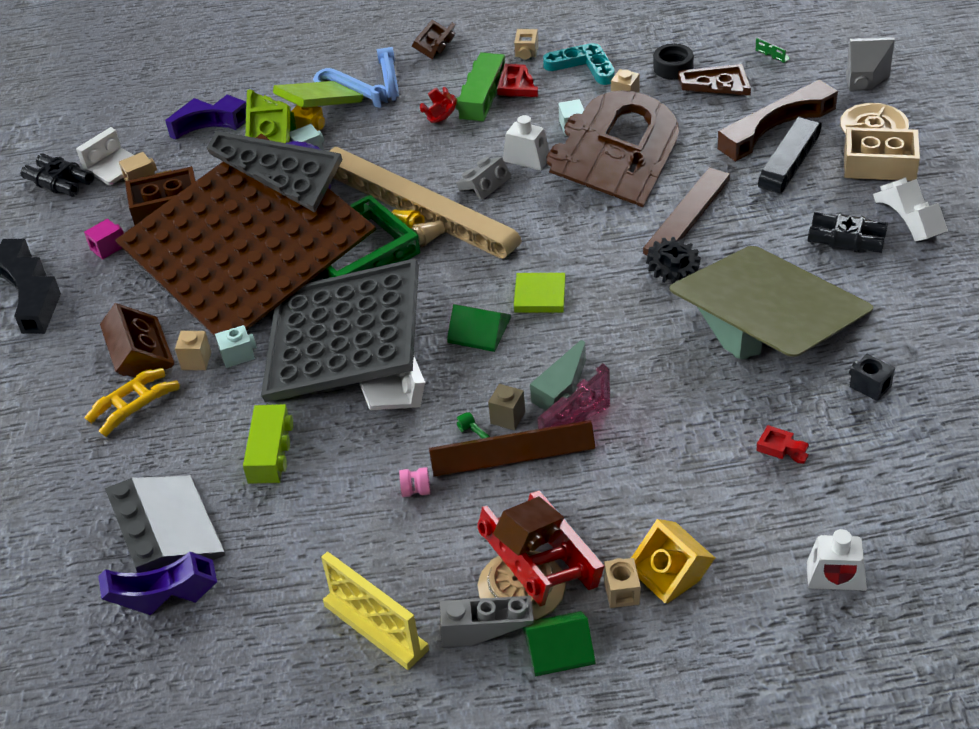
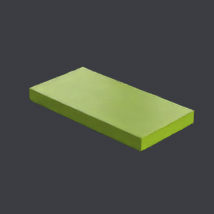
(317, 93)

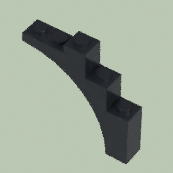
(36, 291)

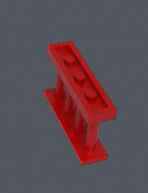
(568, 547)

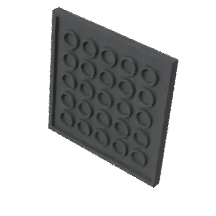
(343, 331)

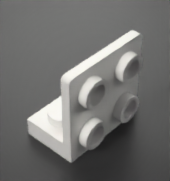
(103, 156)
(395, 391)

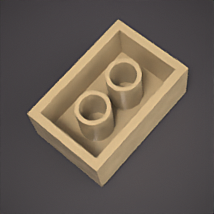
(881, 153)

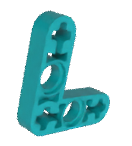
(579, 55)

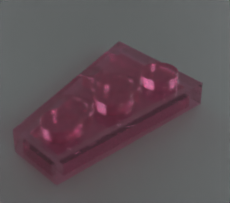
(587, 401)

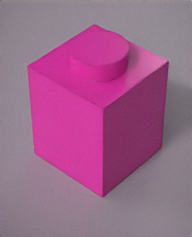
(102, 238)

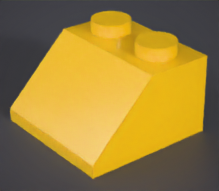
(670, 560)

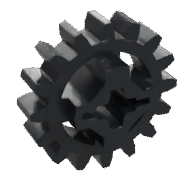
(672, 259)

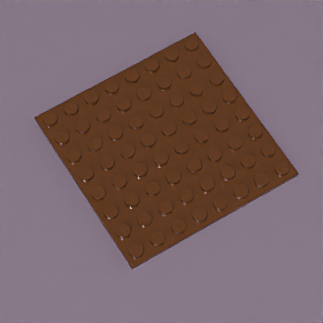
(239, 246)

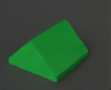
(476, 327)
(559, 643)

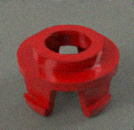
(442, 106)

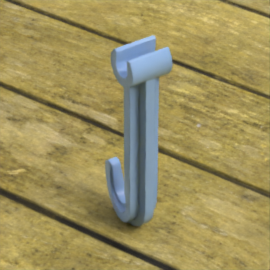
(386, 59)
(376, 93)

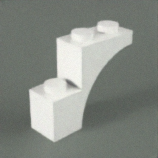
(908, 201)

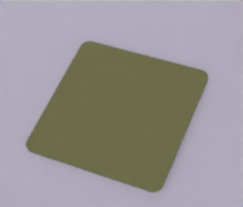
(772, 300)

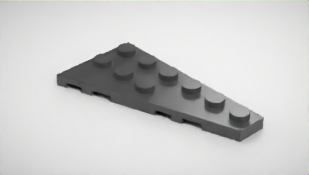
(287, 168)

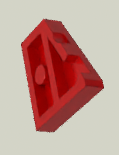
(516, 82)

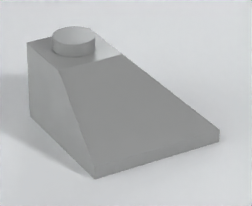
(869, 62)

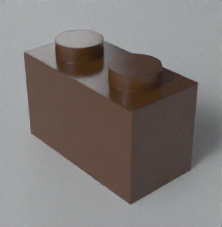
(528, 526)

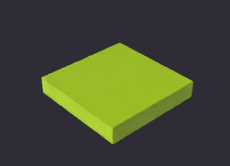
(539, 293)

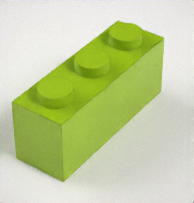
(267, 444)

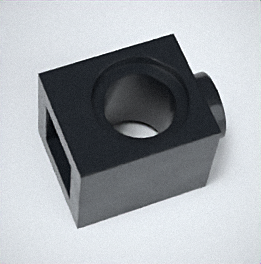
(871, 377)

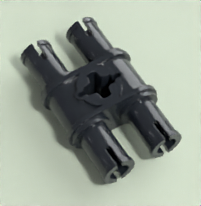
(57, 175)
(847, 232)

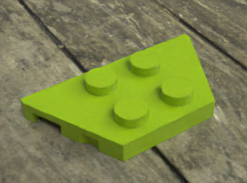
(267, 117)

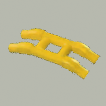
(124, 409)

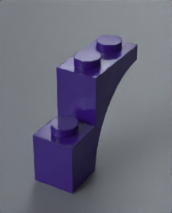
(197, 114)
(147, 591)

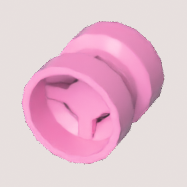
(421, 482)

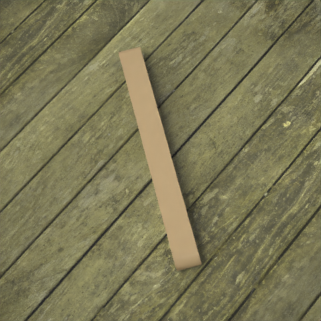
(407, 195)

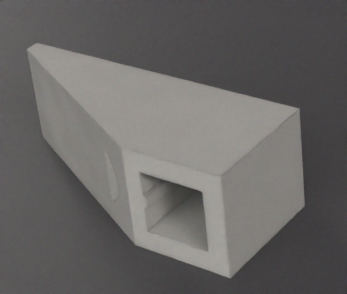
(482, 619)

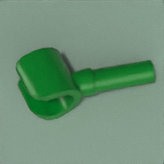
(467, 421)

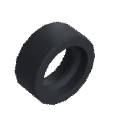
(672, 52)

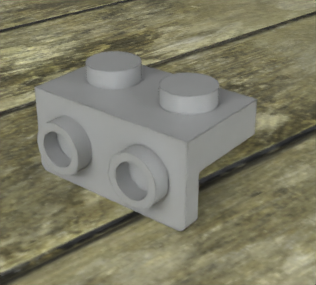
(485, 177)

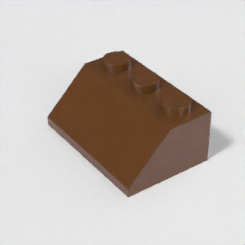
(153, 191)
(135, 341)

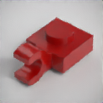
(781, 442)

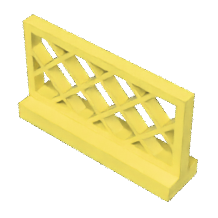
(372, 613)

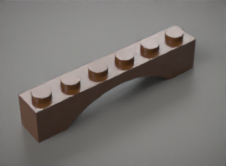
(808, 102)

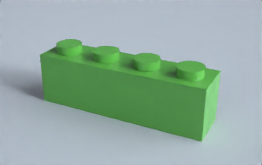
(480, 87)

